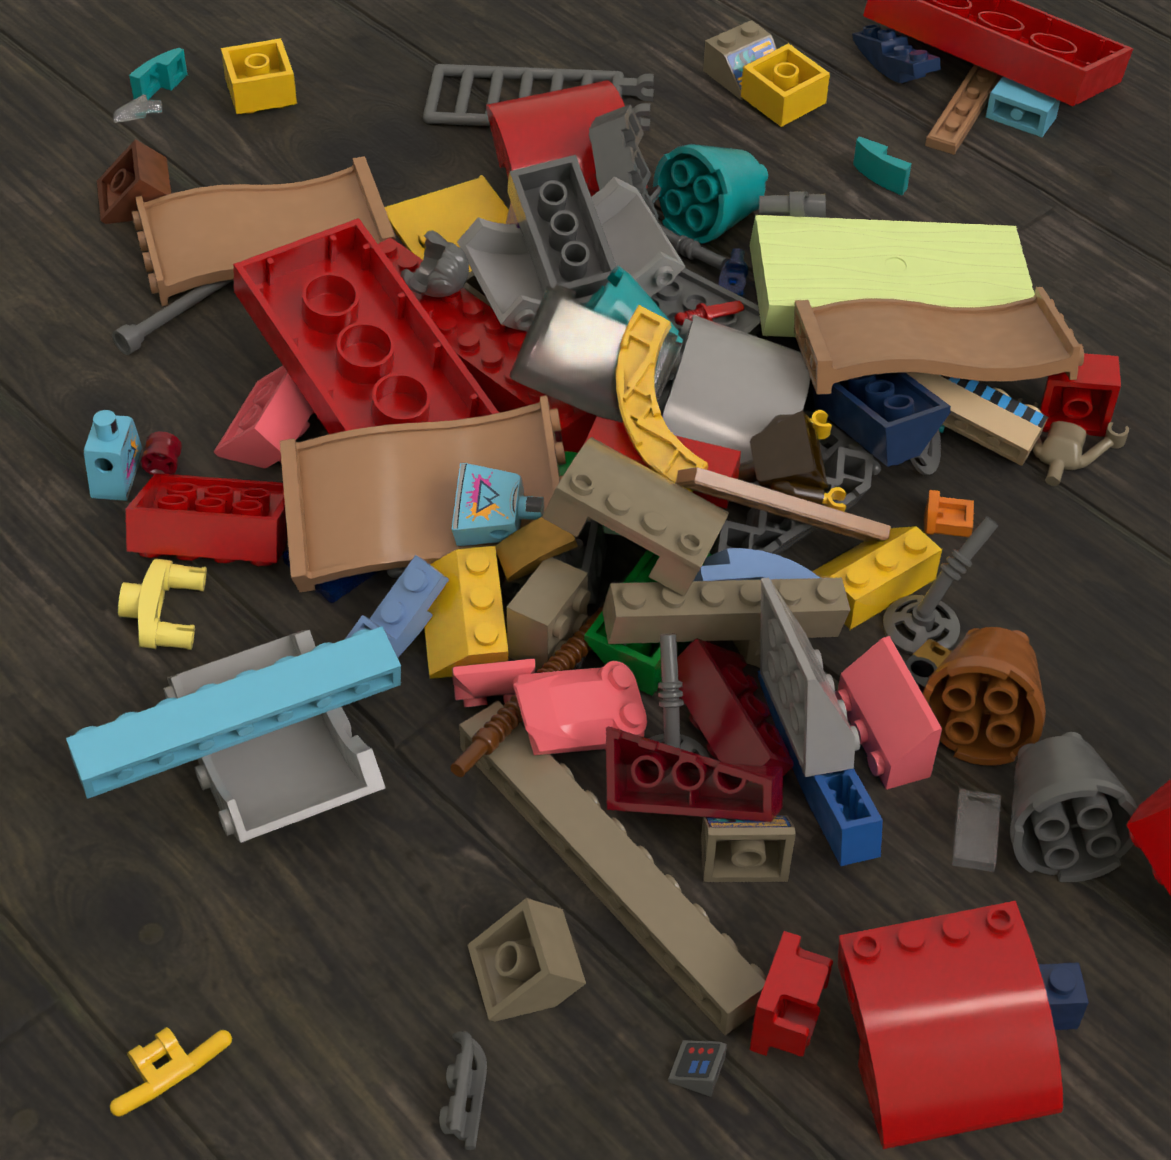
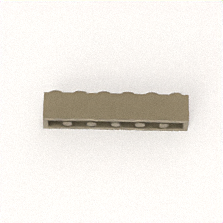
(719, 609)

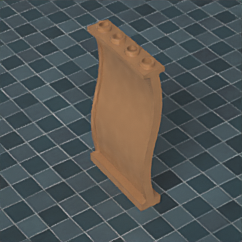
(206, 230)
(958, 342)
(390, 490)

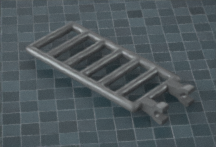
(624, 86)

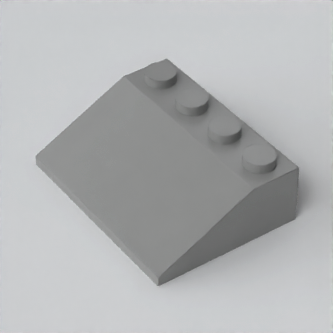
(803, 691)

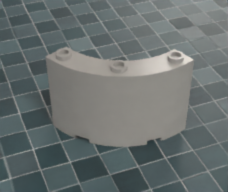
(508, 274)
(731, 385)
(284, 771)

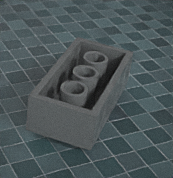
(561, 226)

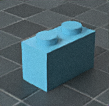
(1022, 107)

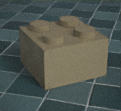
(547, 611)

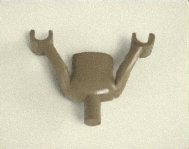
(1064, 448)

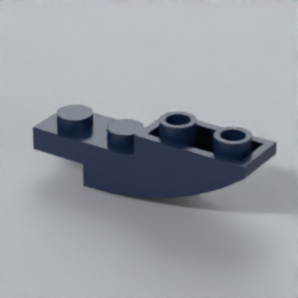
(892, 54)

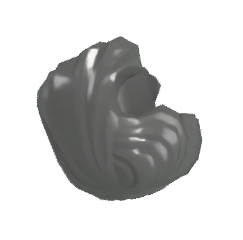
(442, 268)

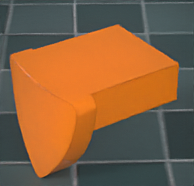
(948, 515)

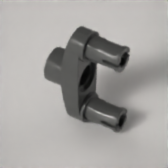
(795, 204)

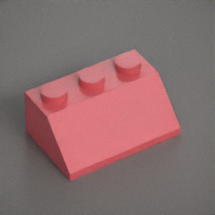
(269, 415)
(890, 715)

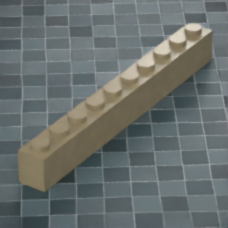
(622, 876)

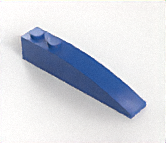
(838, 805)

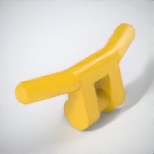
(171, 1073)

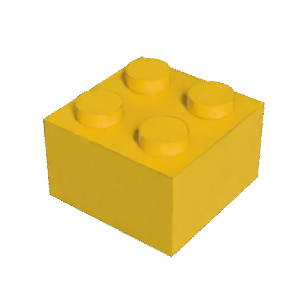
(259, 76)
(784, 84)

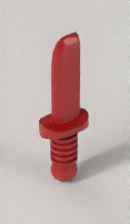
(710, 312)

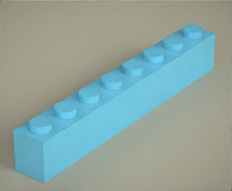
(233, 711)

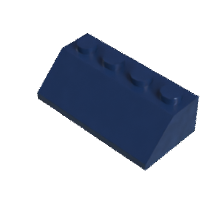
(885, 414)

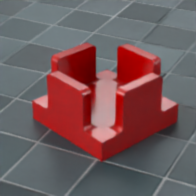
(789, 998)

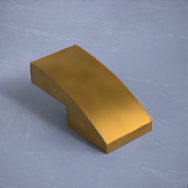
(531, 545)

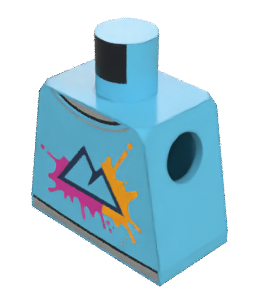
(116, 443)
(490, 505)

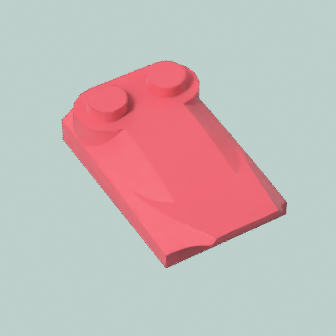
(575, 707)

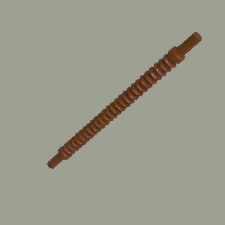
(487, 739)

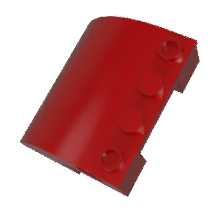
(551, 127)
(951, 1024)

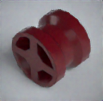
(161, 453)

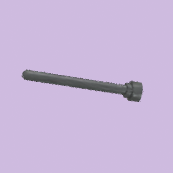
(130, 337)

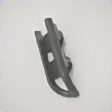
(465, 1084)

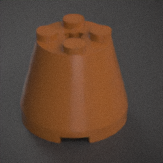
(988, 696)

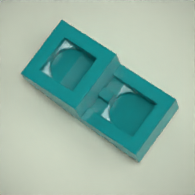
(160, 72)
(876, 165)

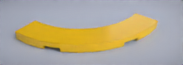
(638, 400)

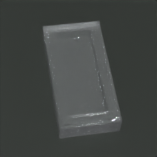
(976, 830)

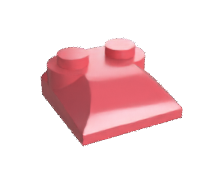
(481, 681)

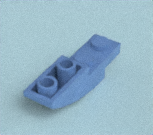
(750, 565)
(406, 605)

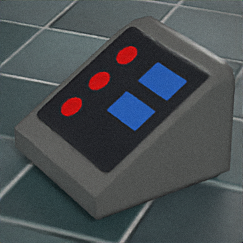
(698, 1065)

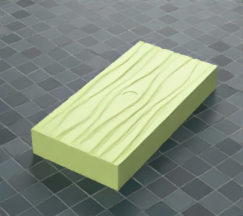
(881, 259)

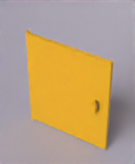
(445, 212)

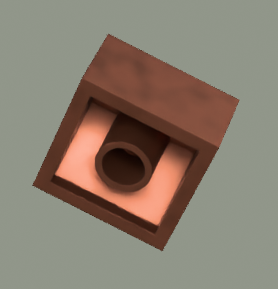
(133, 174)

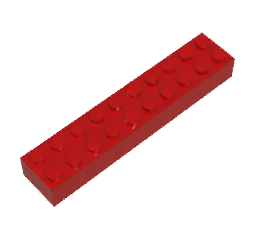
(489, 350)

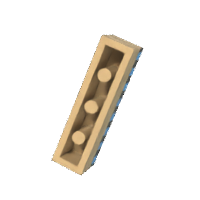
(987, 415)

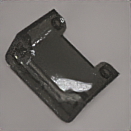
(576, 352)

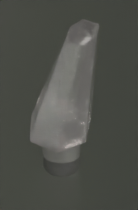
(137, 109)

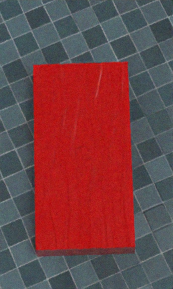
(1012, 42)
(355, 333)

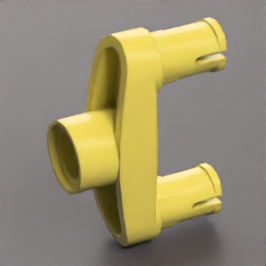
(146, 601)

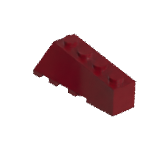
(726, 709)
(673, 781)

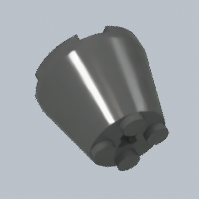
(1068, 810)

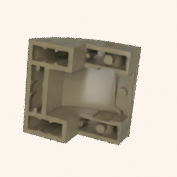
(640, 507)

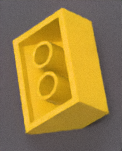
(883, 571)
(467, 613)

